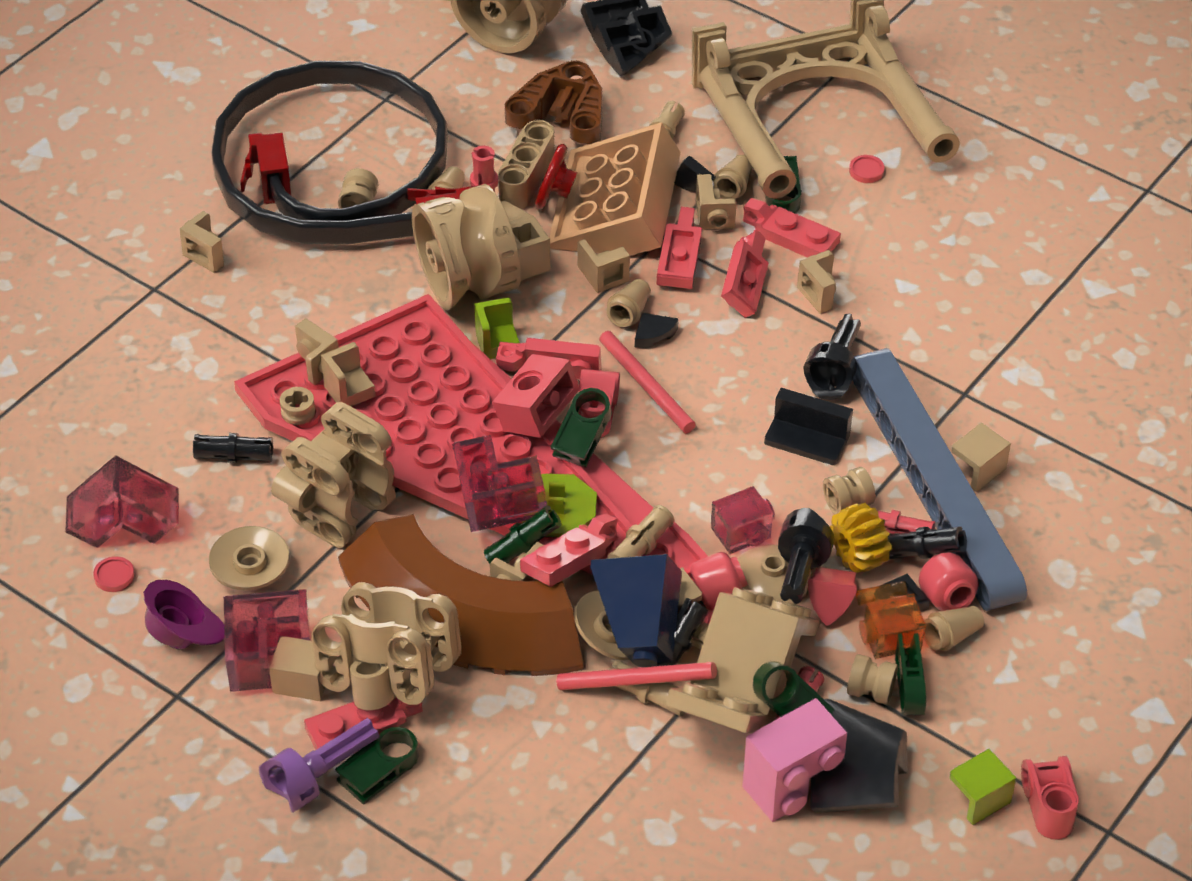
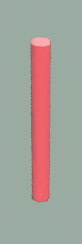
(647, 382)
(637, 676)

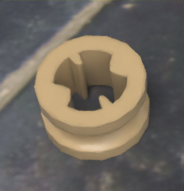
(300, 414)

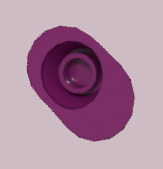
(179, 616)

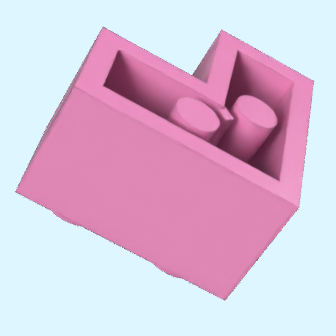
(787, 754)

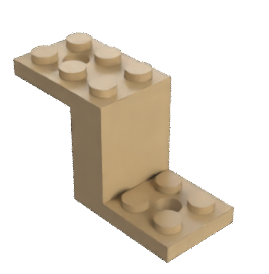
(740, 639)

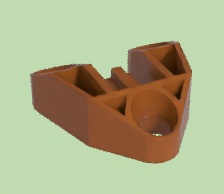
(558, 95)

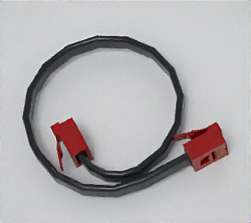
(306, 223)

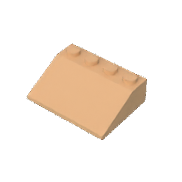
(618, 193)

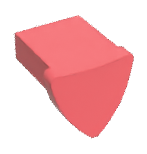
(831, 592)

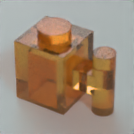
(886, 615)

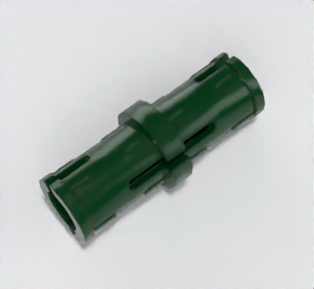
(524, 536)

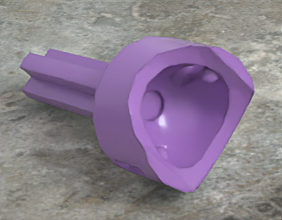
(296, 775)

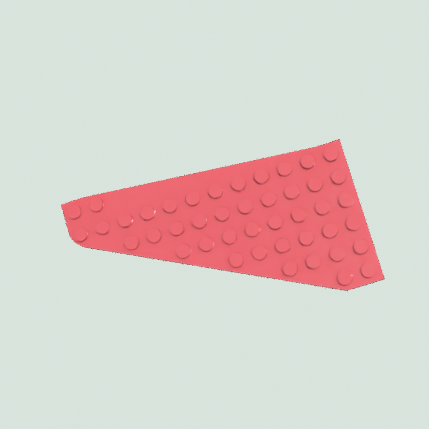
(439, 392)

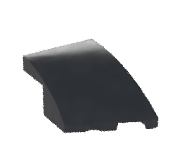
(625, 30)
(870, 766)

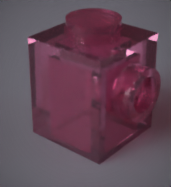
(742, 519)

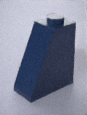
(641, 604)

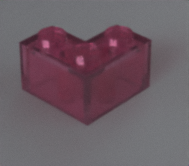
(494, 491)
(120, 498)
(253, 631)

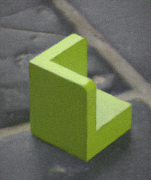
(494, 325)
(985, 783)

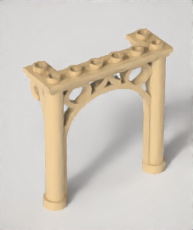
(804, 57)

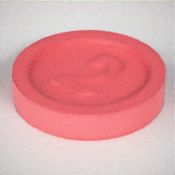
(866, 169)
(113, 574)

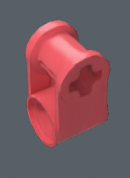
(606, 382)
(1051, 796)

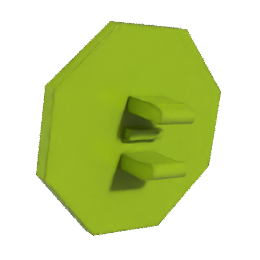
(570, 500)

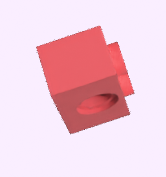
(536, 395)

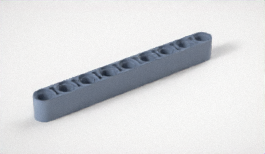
(937, 476)

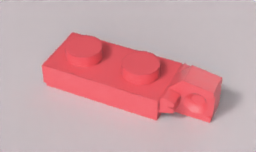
(790, 229)
(680, 251)
(746, 274)
(581, 356)
(571, 551)
(334, 722)

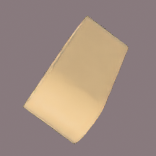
(526, 164)

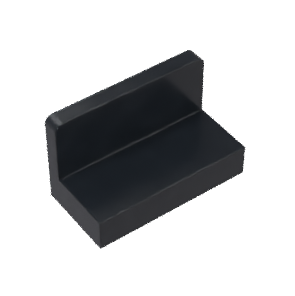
(809, 426)

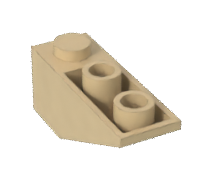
(531, 241)

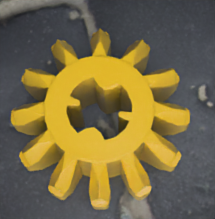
(860, 537)

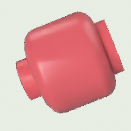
(717, 575)
(948, 582)

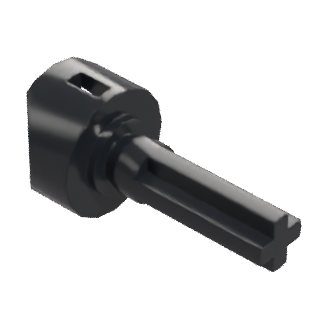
(833, 362)
(804, 547)

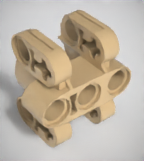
(332, 470)
(386, 648)

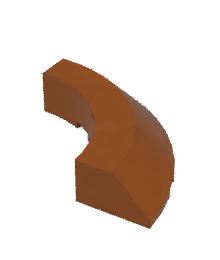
(499, 619)

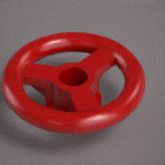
(557, 178)

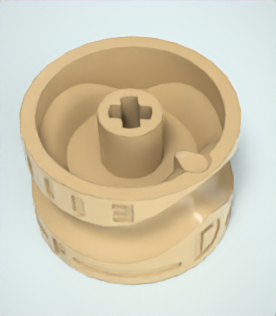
(505, 24)
(466, 245)

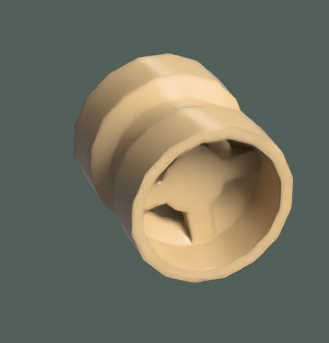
(358, 188)
(849, 490)
(868, 678)

